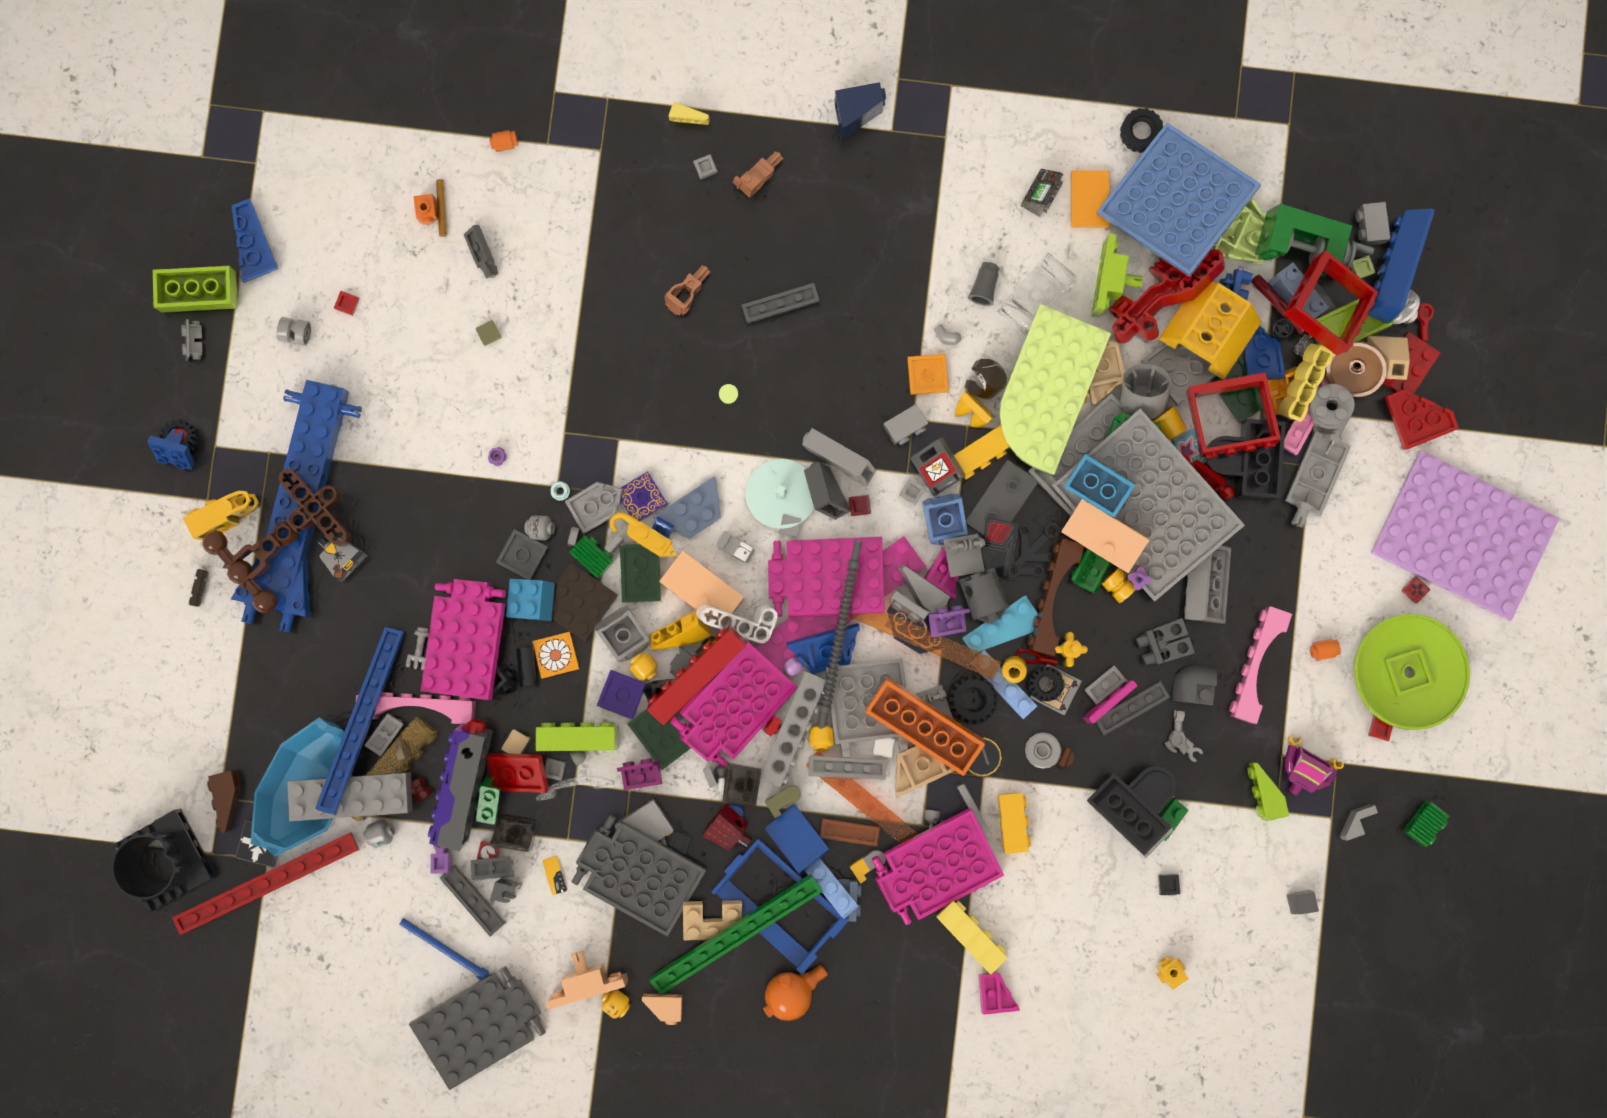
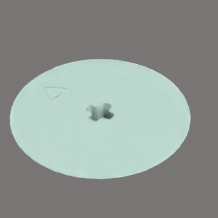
(792, 493)

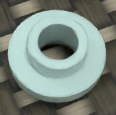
(556, 486)

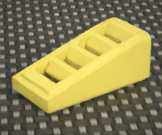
(685, 114)

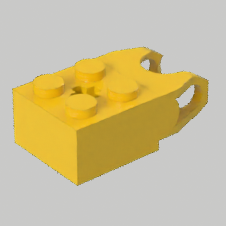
(220, 514)

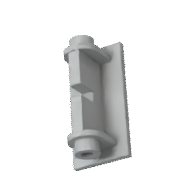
(192, 332)

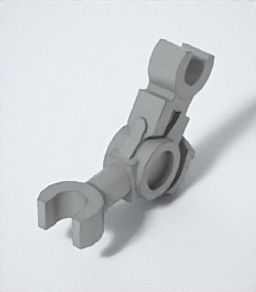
(1178, 739)

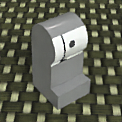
(735, 547)

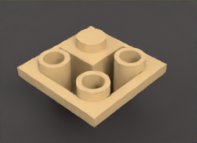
(1395, 353)

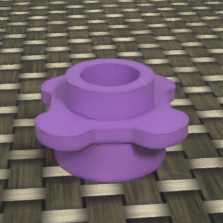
(1139, 583)

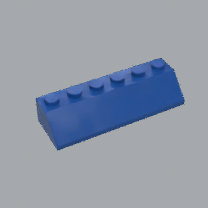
(1400, 263)

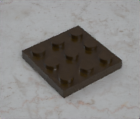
(580, 602)

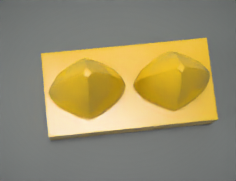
(969, 402)

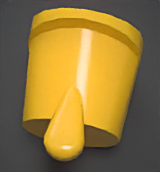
(1170, 423)

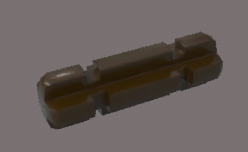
(198, 587)

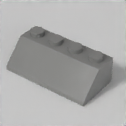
(1209, 588)

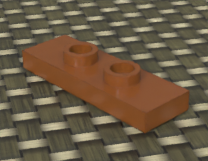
(849, 832)

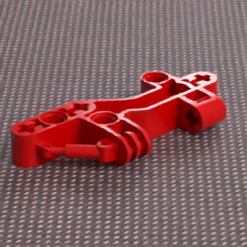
(1139, 315)

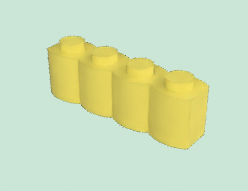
(1304, 386)
(971, 936)

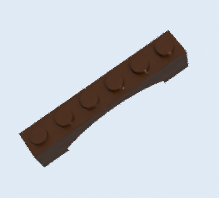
(1044, 638)

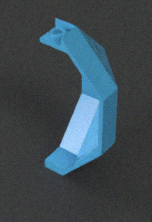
(300, 757)

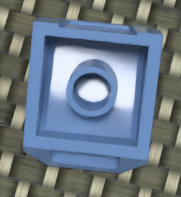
(944, 518)

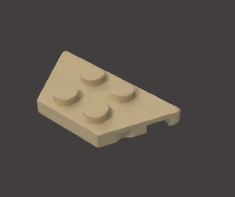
(1108, 373)
(917, 769)

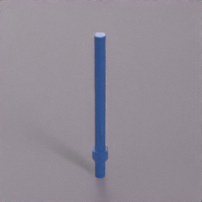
(480, 972)

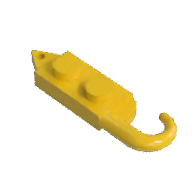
(645, 535)

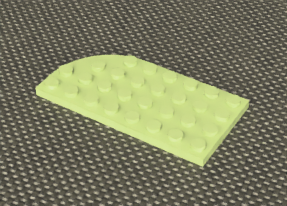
(1049, 386)

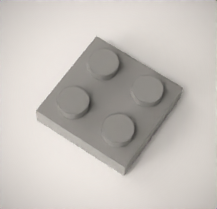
(914, 612)

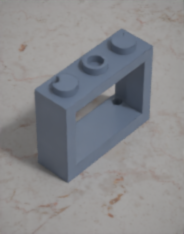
(1286, 284)

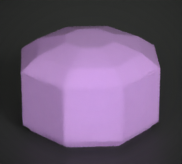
(793, 666)

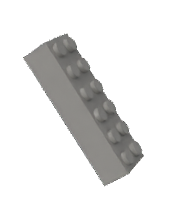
(362, 797)

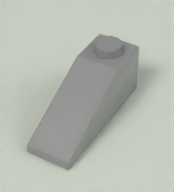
(924, 592)

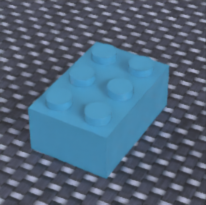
(1099, 485)

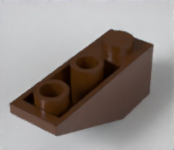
(225, 793)

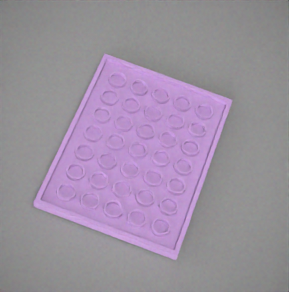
(1465, 535)

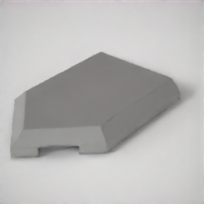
(594, 505)

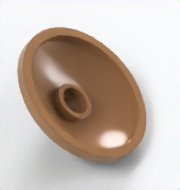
(1358, 380)

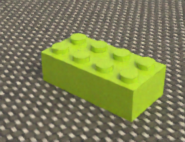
(195, 289)
(577, 738)

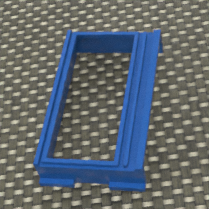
(774, 933)

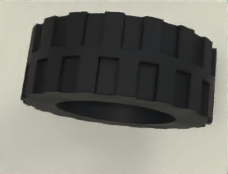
(1131, 119)

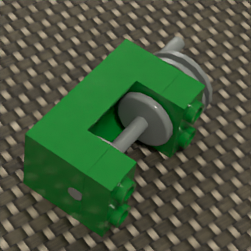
(1286, 224)

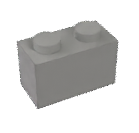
(1373, 224)
(906, 424)

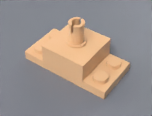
(585, 983)

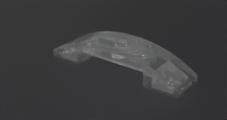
(598, 782)

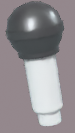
(720, 773)

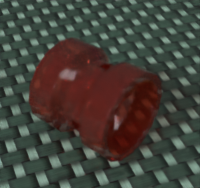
(420, 789)

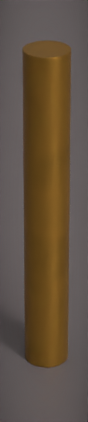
(441, 208)

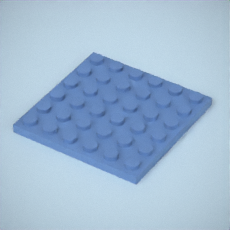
(1178, 199)

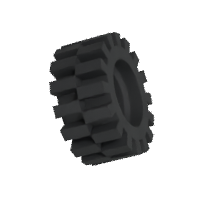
(1034, 680)

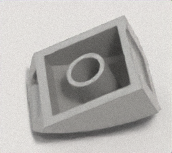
(622, 634)

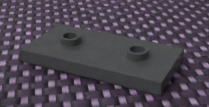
(1003, 497)

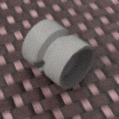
(290, 331)

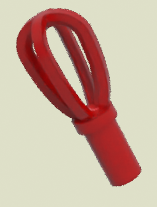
(1041, 658)

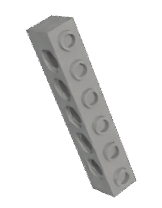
(769, 773)

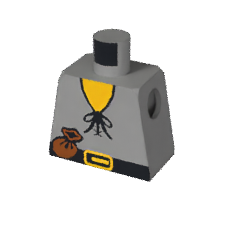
(339, 559)

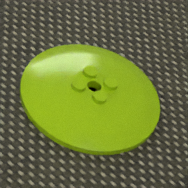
(1437, 664)

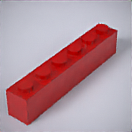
(696, 675)

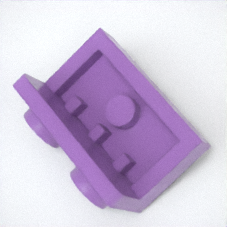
(948, 621)

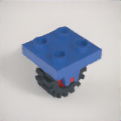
(175, 444)

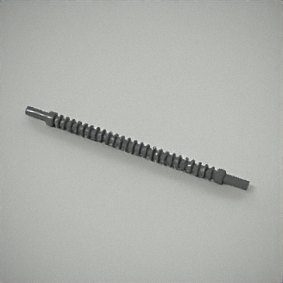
(853, 564)

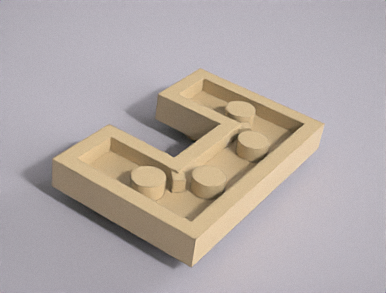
(703, 929)

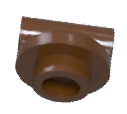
(1066, 757)

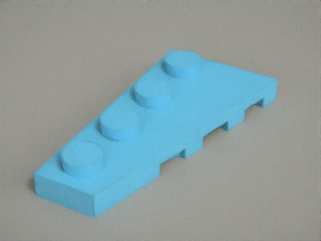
(1014, 623)

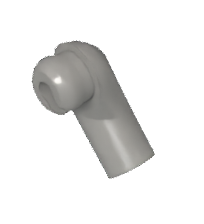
(947, 337)

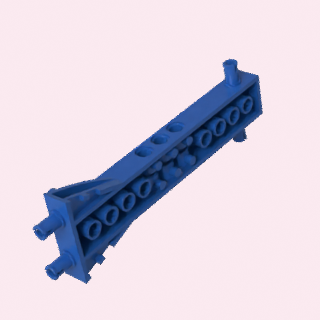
(310, 457)

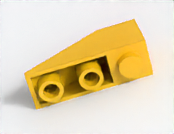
(681, 632)

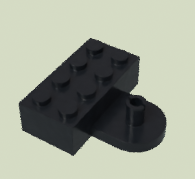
(1258, 470)
(1136, 807)

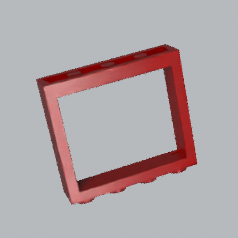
(1350, 281)
(1228, 385)

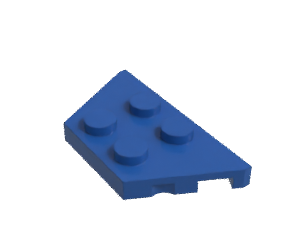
(815, 649)

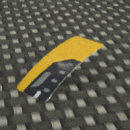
(554, 875)

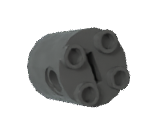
(984, 596)

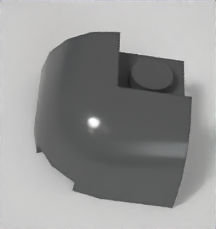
(1195, 685)

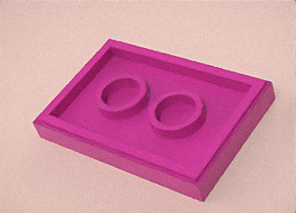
(1109, 702)

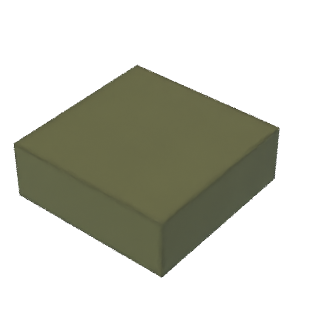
(488, 333)

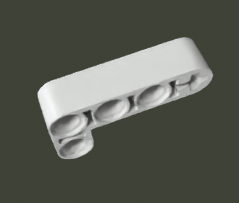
(734, 620)

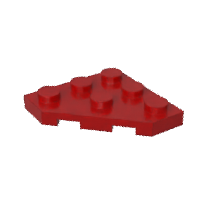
(1418, 418)

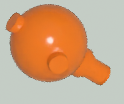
(790, 994)

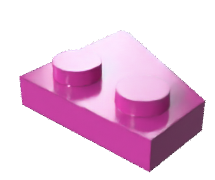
(939, 575)
(995, 995)

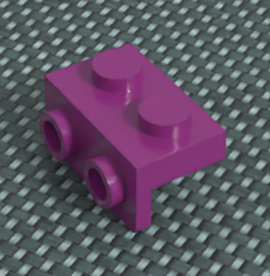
(640, 775)

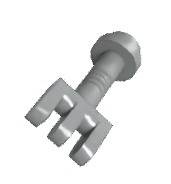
(422, 632)

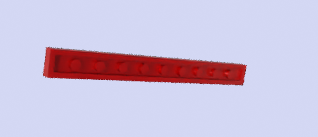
(265, 883)

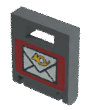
(939, 470)

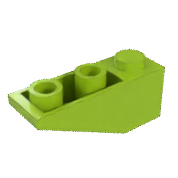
(1270, 799)

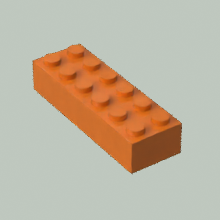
(925, 726)

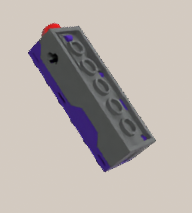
(460, 784)

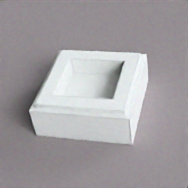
(884, 747)

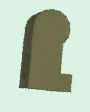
(788, 795)

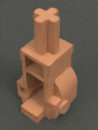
(758, 174)
(692, 285)

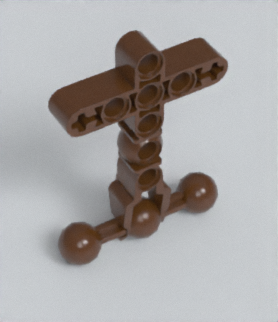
(241, 571)

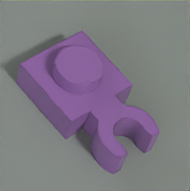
(441, 861)

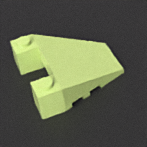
(1243, 235)

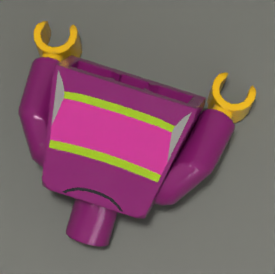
(1307, 769)

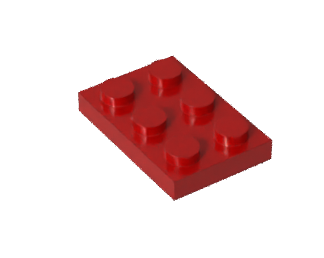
(1421, 360)
(518, 772)

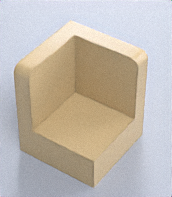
(516, 743)

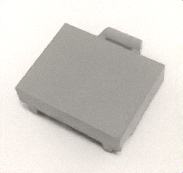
(650, 821)

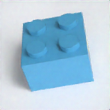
(530, 599)

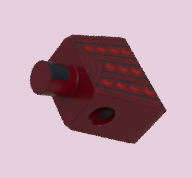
(727, 829)

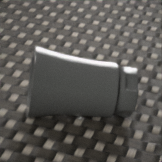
(985, 284)

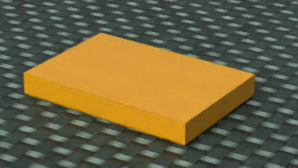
(1088, 194)

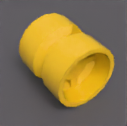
(1119, 585)

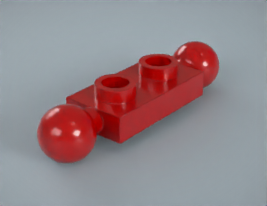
(1214, 480)

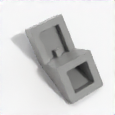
(1353, 826)

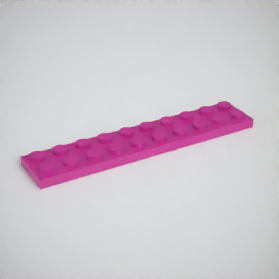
(799, 627)

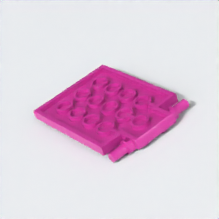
(816, 576)
(464, 640)
(734, 706)
(937, 867)

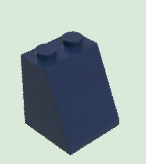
(858, 106)

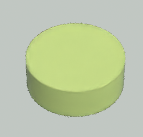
(728, 394)

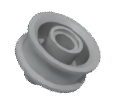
(1331, 418)

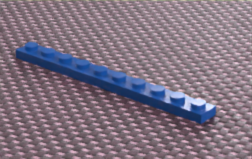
(359, 721)

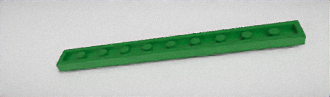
(736, 934)

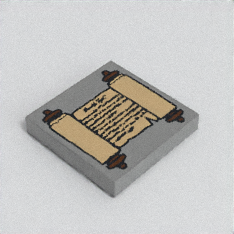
(1063, 701)

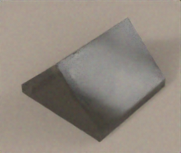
(742, 784)
(514, 833)

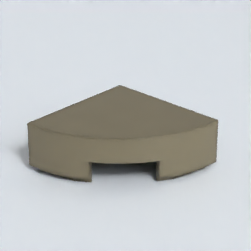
(402, 752)

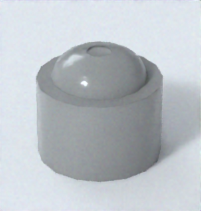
(1145, 388)

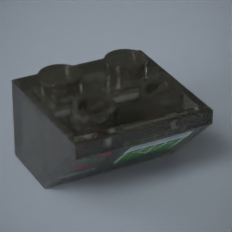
(1041, 191)

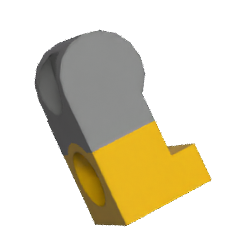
(866, 864)

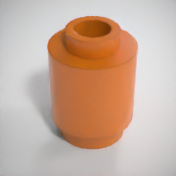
(503, 140)
(1325, 649)

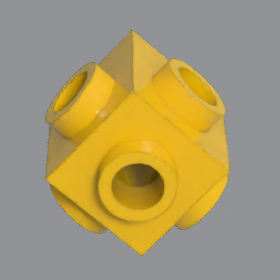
(1176, 976)

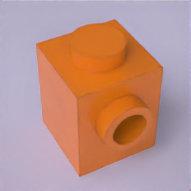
(426, 209)

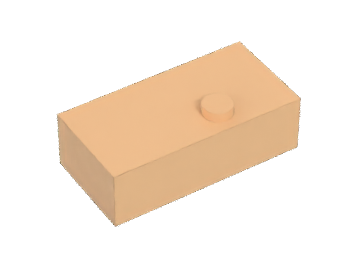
(1105, 535)
(700, 586)

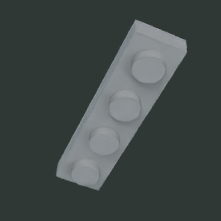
(847, 768)

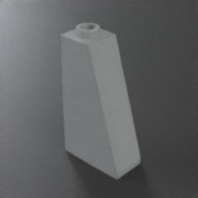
(839, 456)

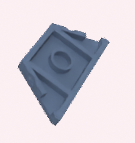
(694, 511)

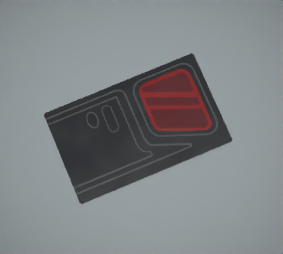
(999, 545)

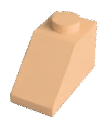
(665, 1006)

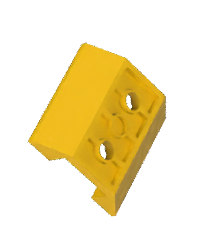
(1227, 330)

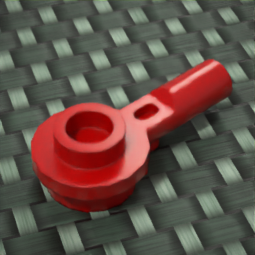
(1425, 314)

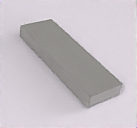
(971, 804)

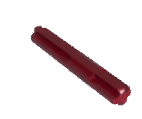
(1274, 298)

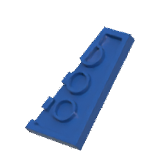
(253, 247)

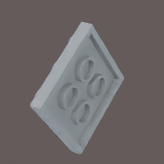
(1183, 368)

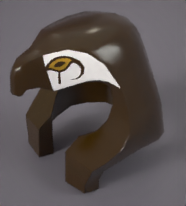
(992, 377)

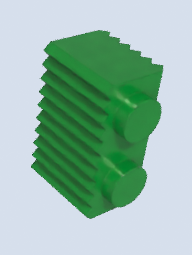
(592, 556)
(1426, 824)

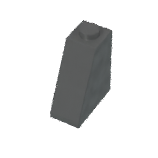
(825, 491)

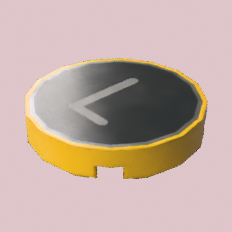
(987, 760)

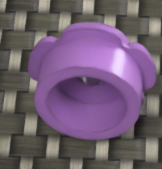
(492, 456)

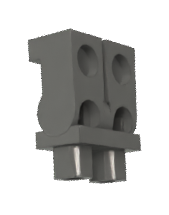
(1160, 646)

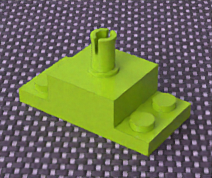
(1111, 276)

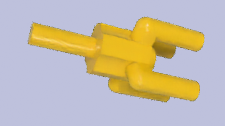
(1070, 649)

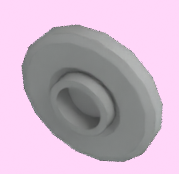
(1043, 750)

